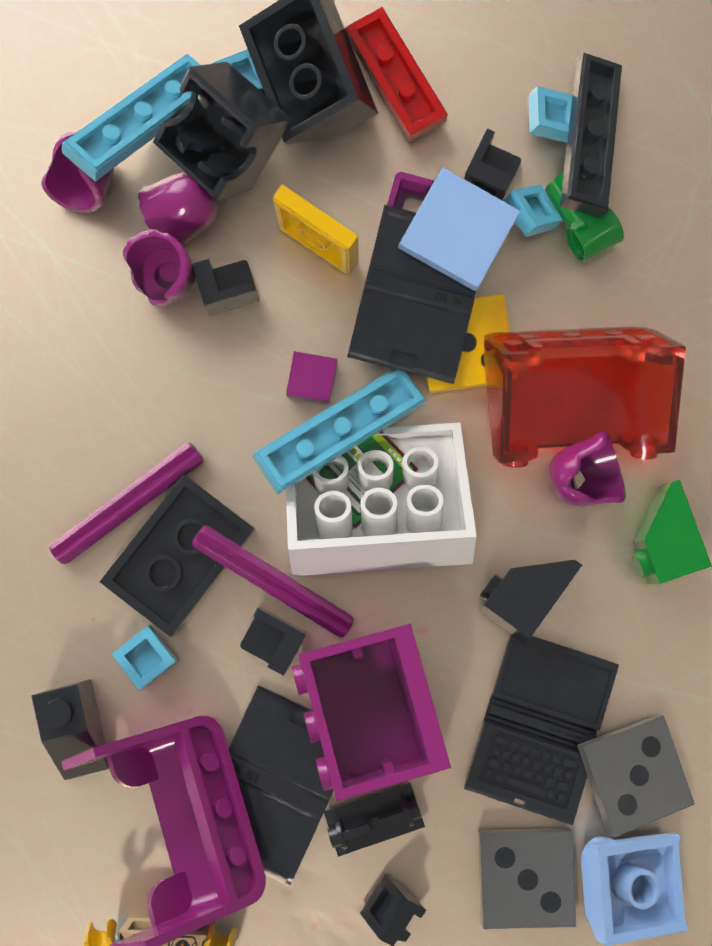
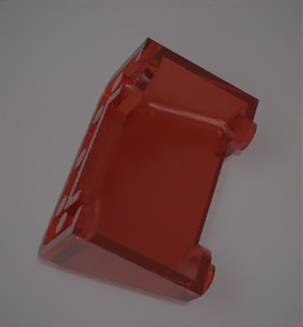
(580, 382)

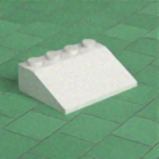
(415, 527)

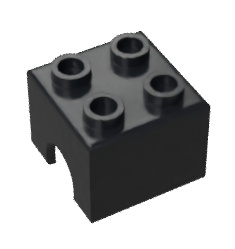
(223, 130)

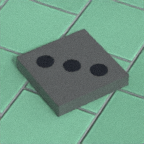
(635, 775)
(526, 878)

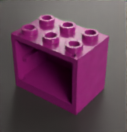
(371, 712)

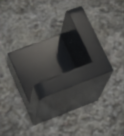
(492, 167)
(225, 286)
(273, 640)

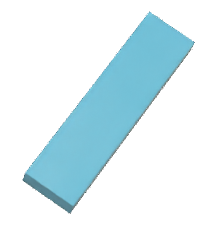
(130, 122)
(338, 429)

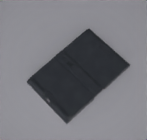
(408, 310)
(535, 718)
(279, 781)

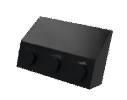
(308, 68)

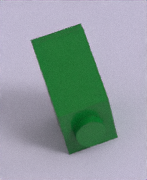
(668, 538)

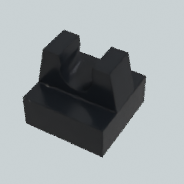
(391, 910)

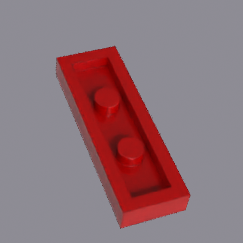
(396, 74)

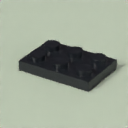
(160, 567)

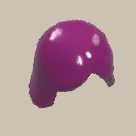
(70, 187)
(178, 207)
(159, 267)
(598, 466)

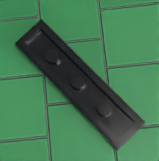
(591, 136)

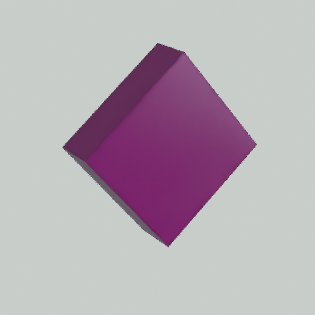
(311, 377)

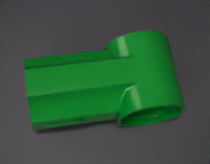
(584, 233)

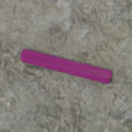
(125, 503)
(273, 581)

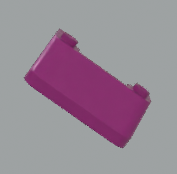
(200, 820)

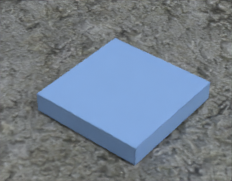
(458, 229)

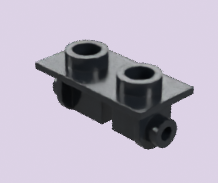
(373, 819)

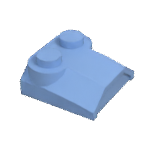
(633, 887)

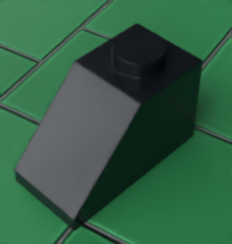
(526, 596)
(70, 725)

